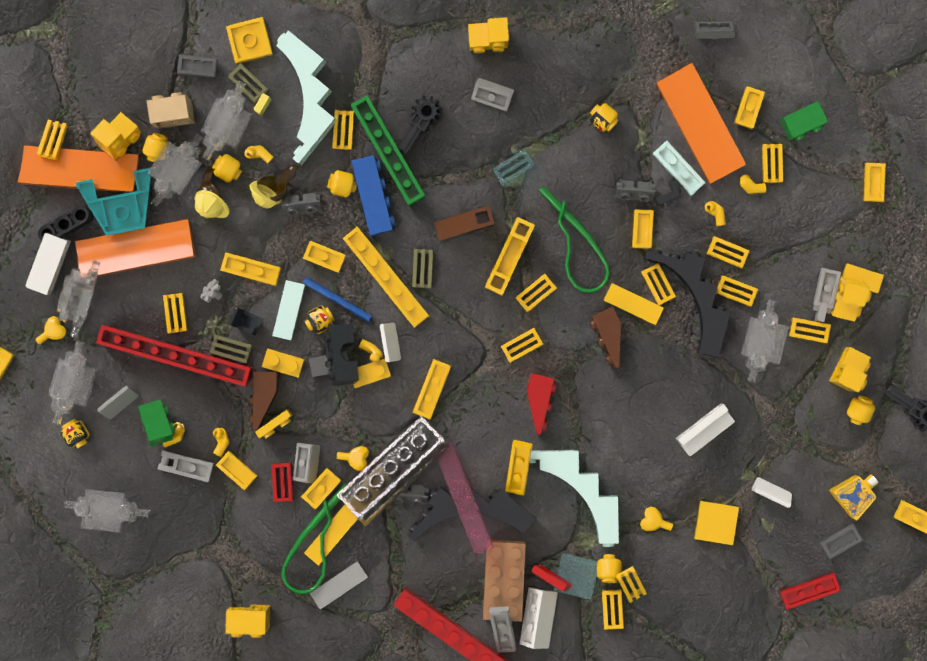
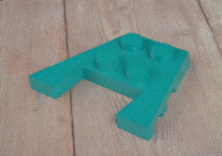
(122, 211)

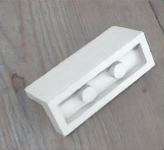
(47, 264)
(705, 429)
(538, 618)

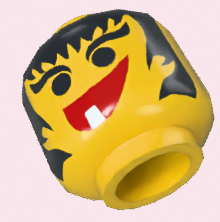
(604, 117)
(319, 319)
(75, 433)

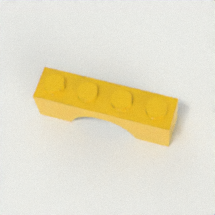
(509, 256)

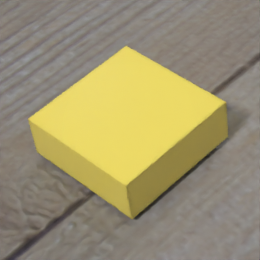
(262, 104)

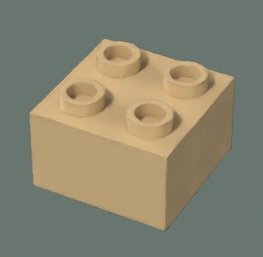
(170, 111)

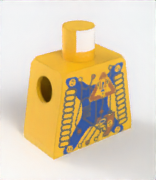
(855, 495)

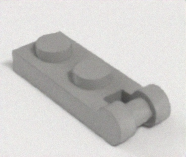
(186, 466)

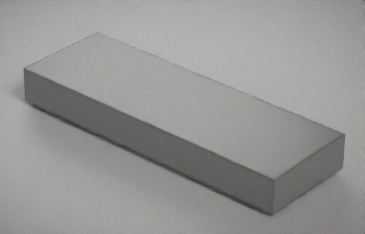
(339, 584)
(502, 629)

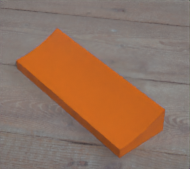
(700, 123)
(79, 166)
(137, 248)

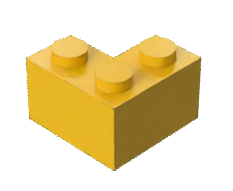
(489, 35)
(116, 136)
(850, 298)
(850, 370)
(247, 620)

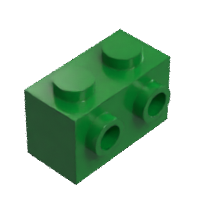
(803, 121)
(156, 423)

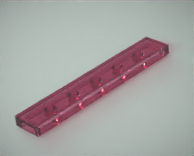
(464, 501)

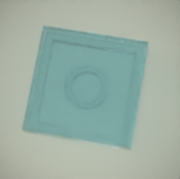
(580, 573)

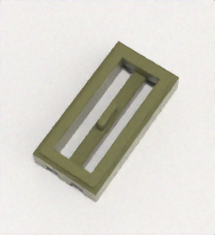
(236, 72)
(422, 252)
(215, 344)

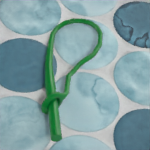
(563, 212)
(315, 521)

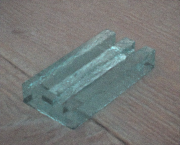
(500, 175)

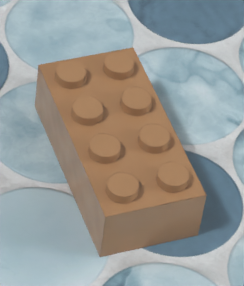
(504, 577)

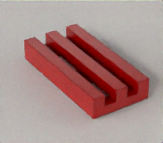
(282, 479)
(551, 577)

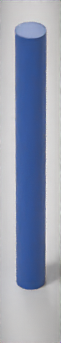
(337, 299)

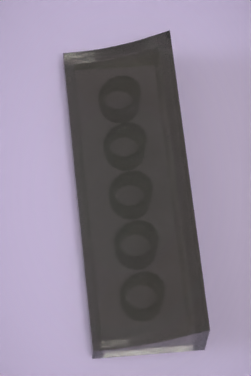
(393, 471)

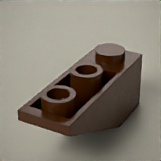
(464, 223)
(609, 330)
(265, 389)

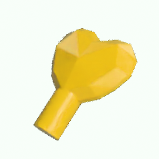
(52, 330)
(355, 457)
(654, 520)

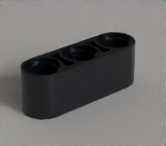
(74, 223)

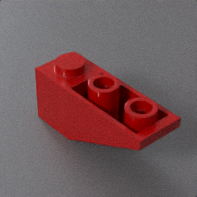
(538, 394)

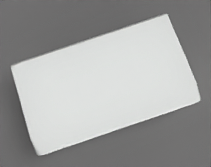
(390, 342)
(772, 492)

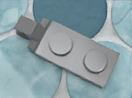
(825, 293)

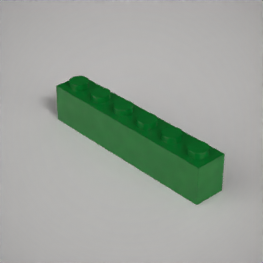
(388, 151)

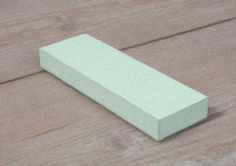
(678, 168)
(288, 310)

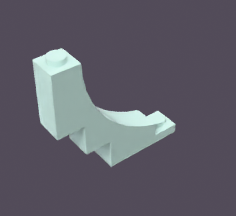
(315, 120)
(603, 507)

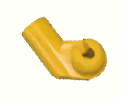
(257, 152)
(750, 187)
(717, 211)
(376, 354)
(177, 436)
(222, 439)

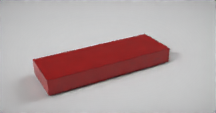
(810, 591)

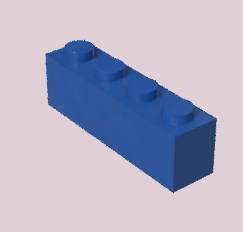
(372, 195)

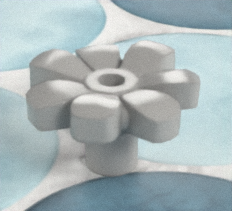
(211, 291)

